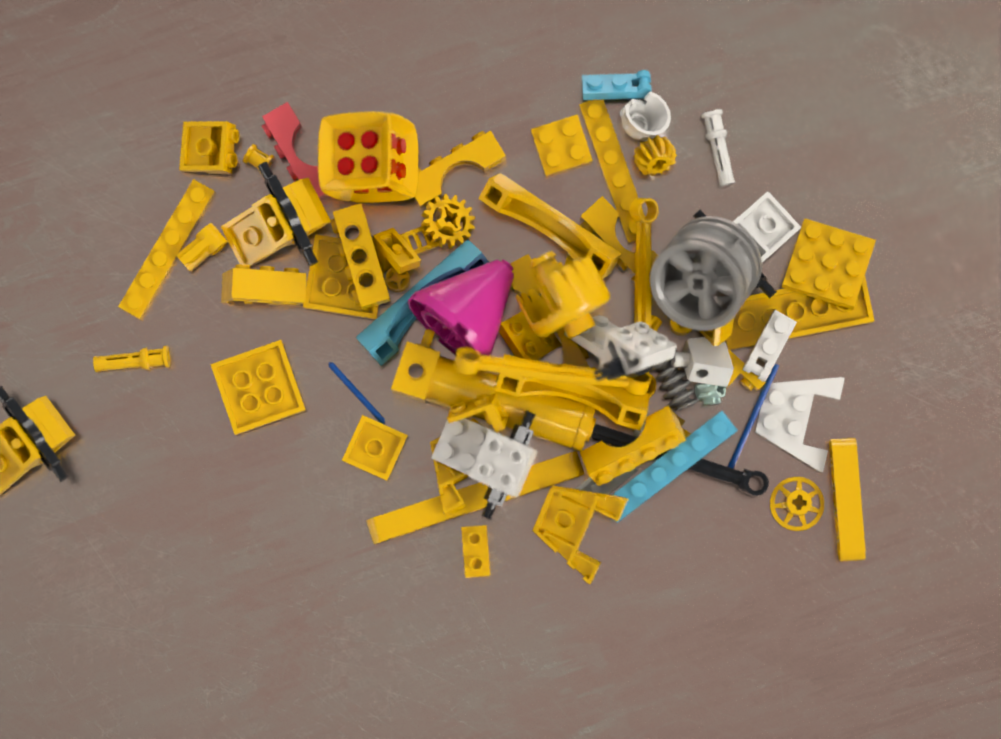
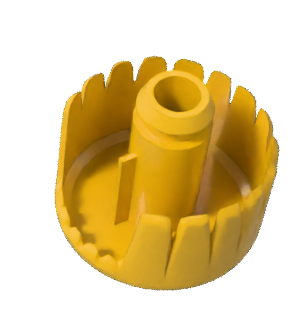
(566, 296)

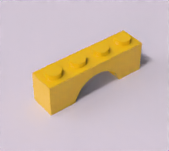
(482, 153)
(601, 221)
(660, 434)

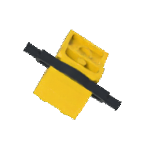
(277, 221)
(30, 439)

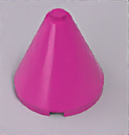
(466, 307)

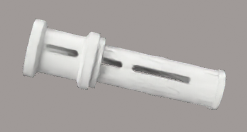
(716, 135)

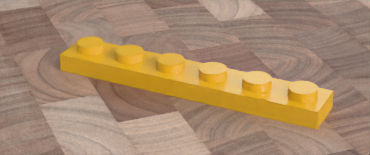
(611, 163)
(166, 248)

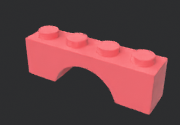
(284, 127)

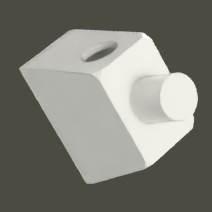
(705, 362)

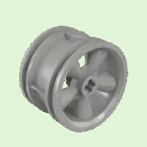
(689, 294)

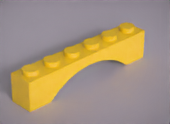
(515, 201)
(523, 281)
(613, 402)

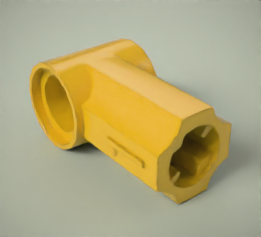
(207, 242)

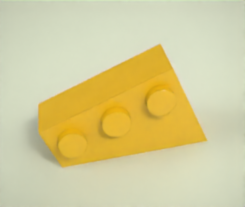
(263, 285)

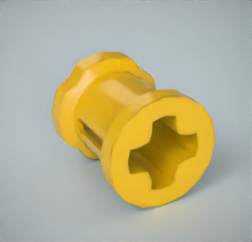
(256, 157)

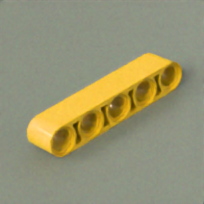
(847, 499)

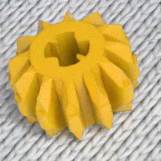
(654, 155)

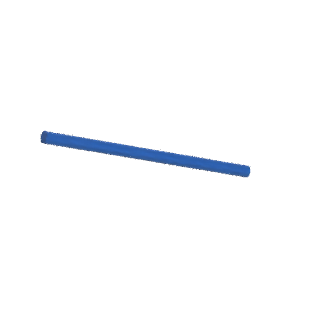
(753, 417)

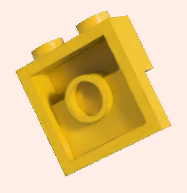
(208, 147)

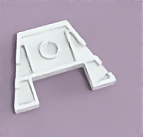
(786, 416)

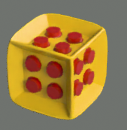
(368, 157)

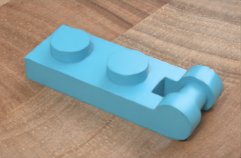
(616, 86)

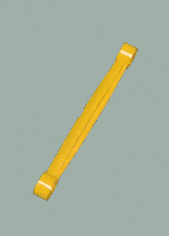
(643, 265)
(470, 361)

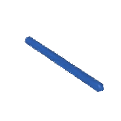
(356, 392)

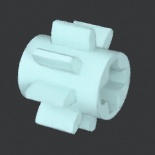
(709, 393)

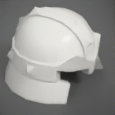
(645, 119)

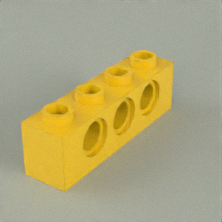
(355, 218)

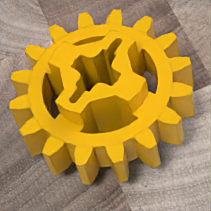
(449, 210)

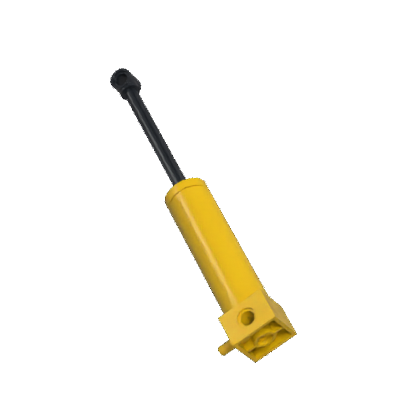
(556, 417)

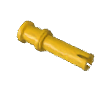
(143, 359)

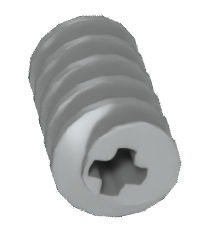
(675, 385)

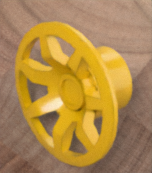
(797, 503)

